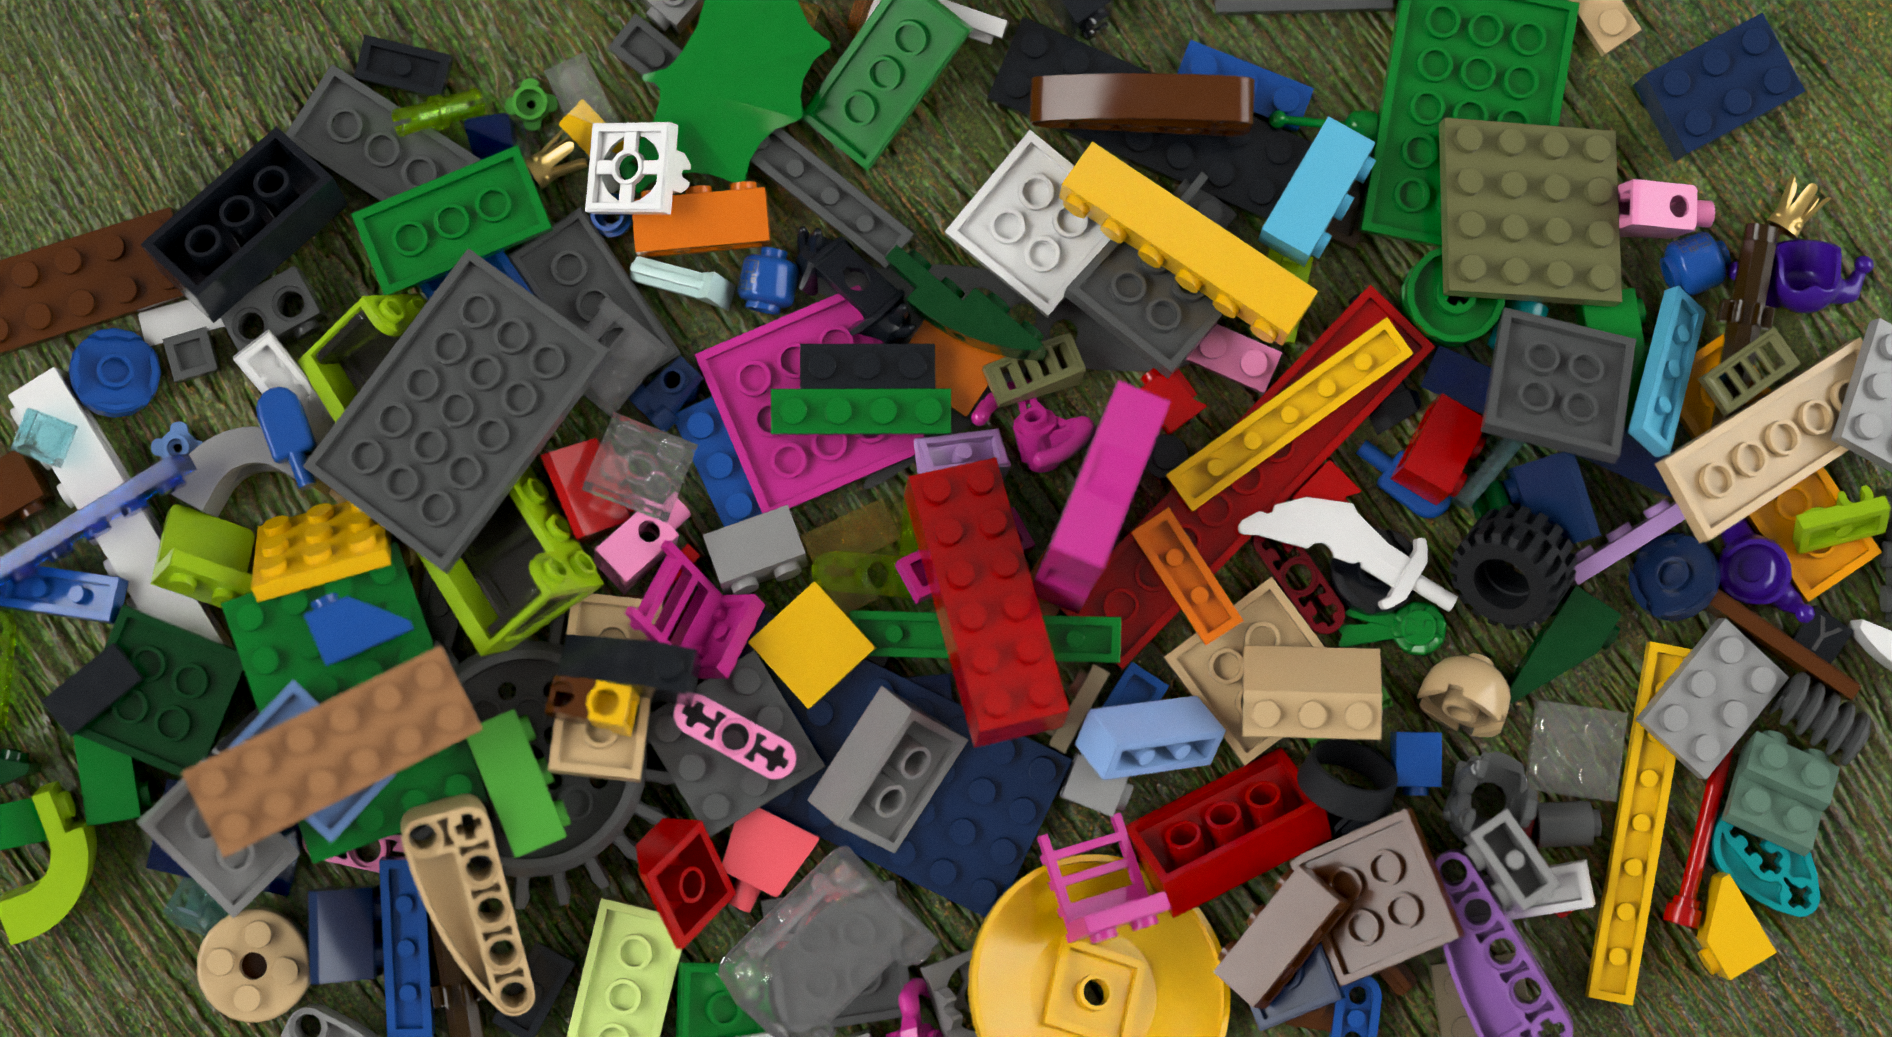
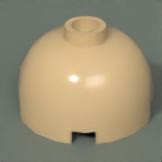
(1466, 693)

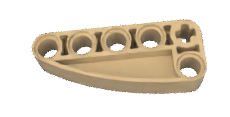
(455, 891)

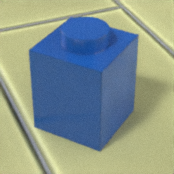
(1417, 761)

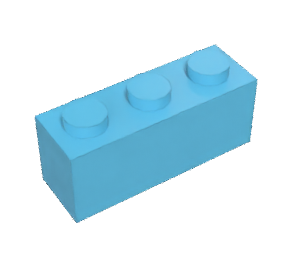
(1318, 192)

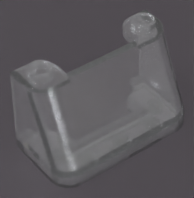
(822, 948)

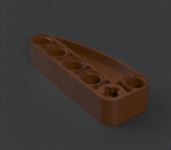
(1145, 103)

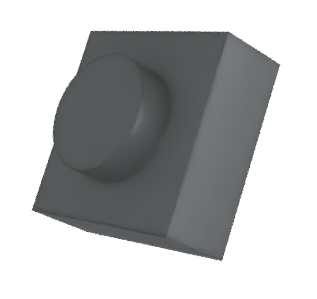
(191, 355)

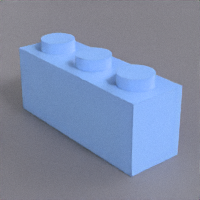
(1149, 737)

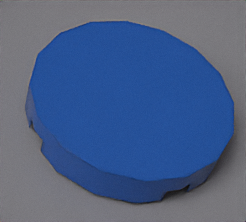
(114, 373)

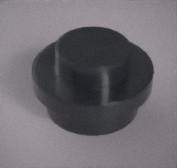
(1166, 455)

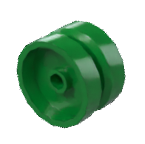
(1440, 322)

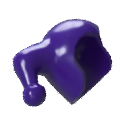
(1809, 276)
(1759, 572)

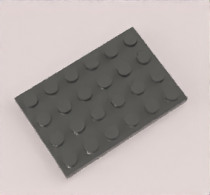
(458, 410)

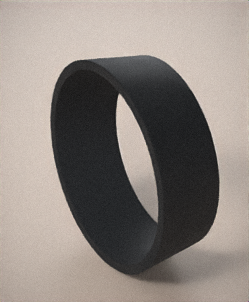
(1342, 798)

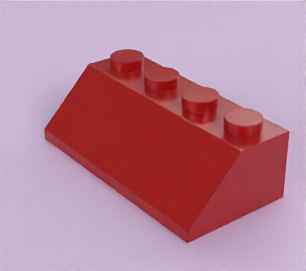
(1227, 832)

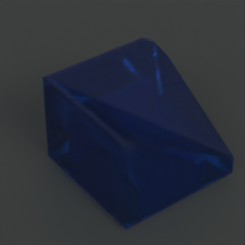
(490, 134)

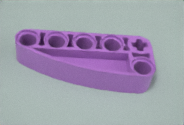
(1488, 983)

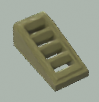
(1058, 379)
(1720, 394)

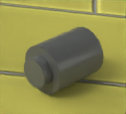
(1566, 824)

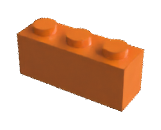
(706, 222)

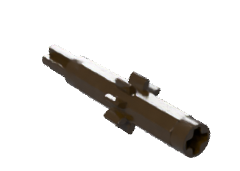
(1747, 310)
(456, 993)

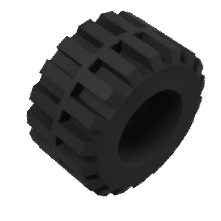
(1530, 546)

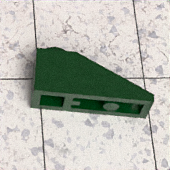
(1567, 638)

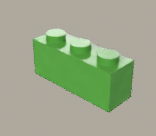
(518, 783)

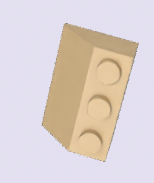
(1312, 692)

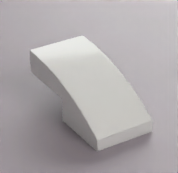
(1874, 640)

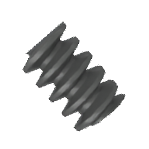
(1823, 716)

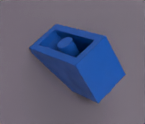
(351, 627)

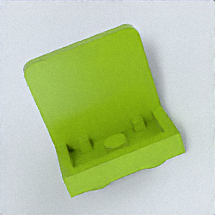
(203, 557)

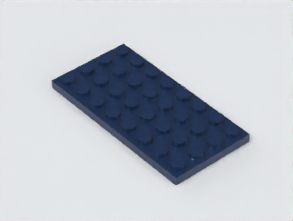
(977, 820)

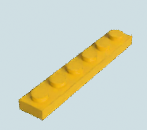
(1289, 414)

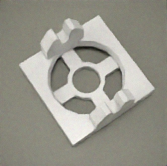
(605, 174)

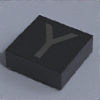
(1823, 635)

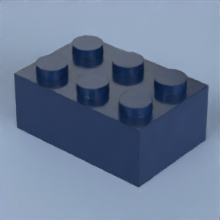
(1719, 87)

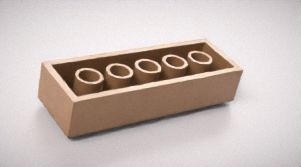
(331, 751)

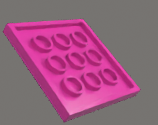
(791, 466)

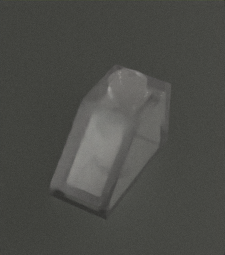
(580, 91)

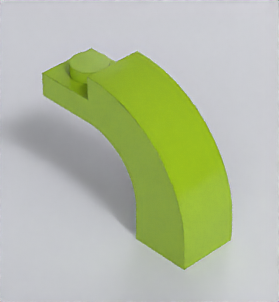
(73, 848)

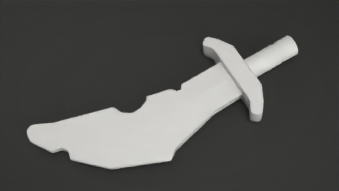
(1352, 541)

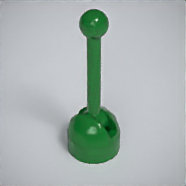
(1361, 121)

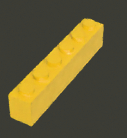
(1186, 244)

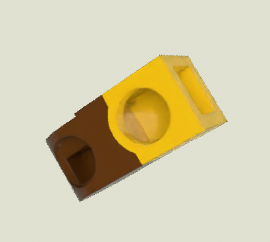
(593, 703)

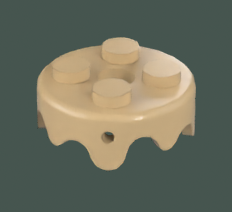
(287, 958)

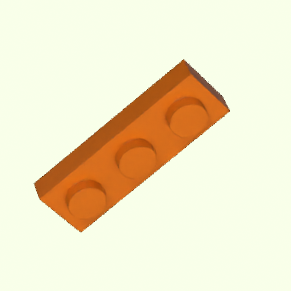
(1186, 576)

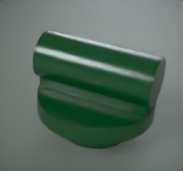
(1493, 497)

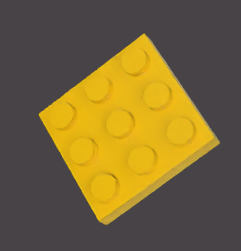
(316, 549)

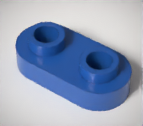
(1360, 1016)

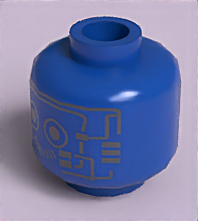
(1695, 263)
(768, 281)

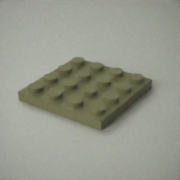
(1529, 212)

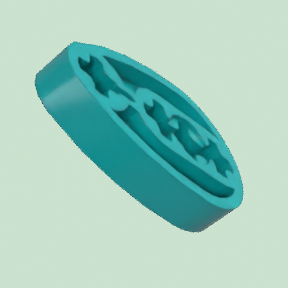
(1765, 885)

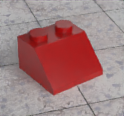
(587, 513)
(683, 876)

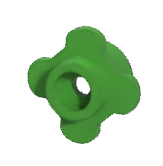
(529, 92)

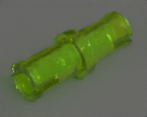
(438, 112)

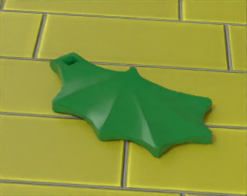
(733, 85)

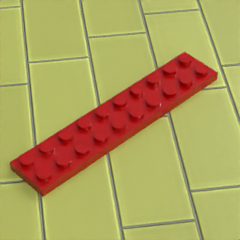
(1129, 582)

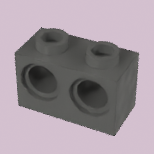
(269, 301)

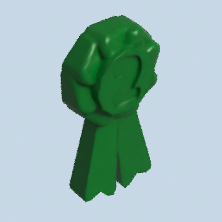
(1414, 628)

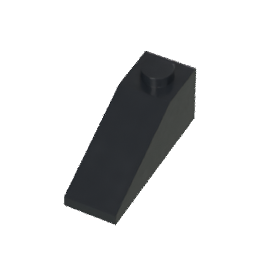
(650, 667)

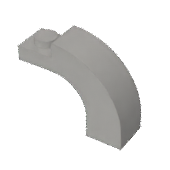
(225, 463)

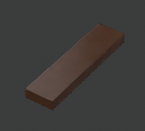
(1782, 646)

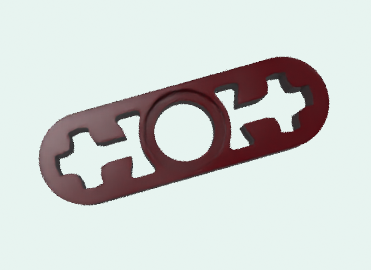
(1308, 611)

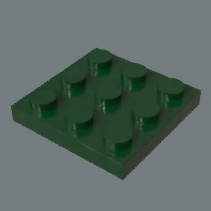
(181, 702)

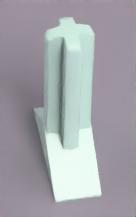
(704, 286)

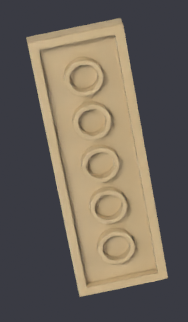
(1761, 447)

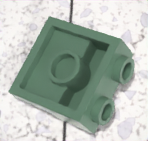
(1780, 791)

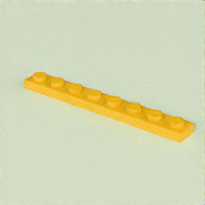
(1634, 843)

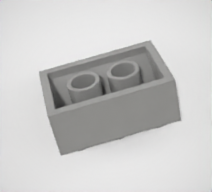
(887, 770)

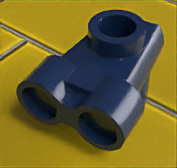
(660, 401)

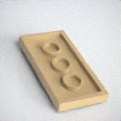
(595, 750)

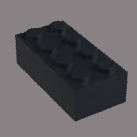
(245, 224)

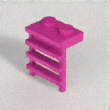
(712, 623)
(1103, 913)

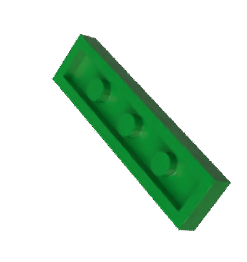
(860, 411)

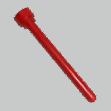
(1684, 906)

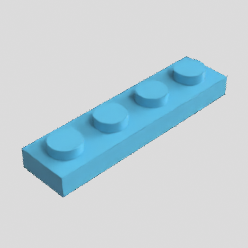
(1667, 372)

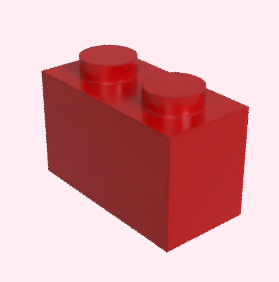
(1440, 450)

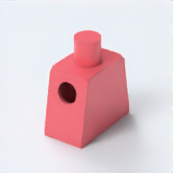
(764, 855)

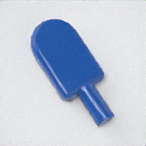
(287, 432)
(1407, 498)

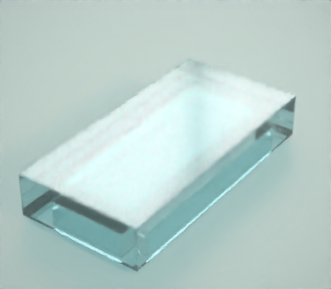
(1486, 471)

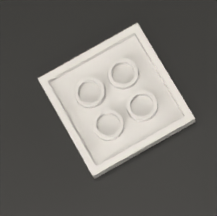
(1024, 230)

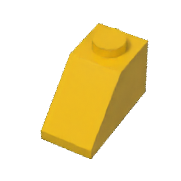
(1730, 931)

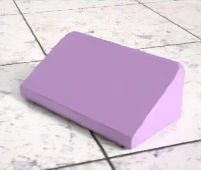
(960, 448)

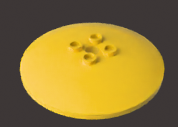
(1151, 979)

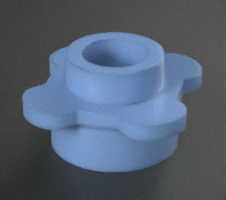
(178, 434)

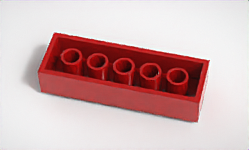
(985, 602)

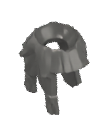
(1495, 769)

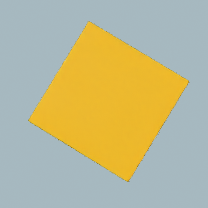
(812, 645)

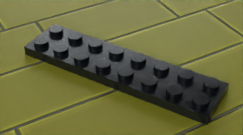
(1241, 170)

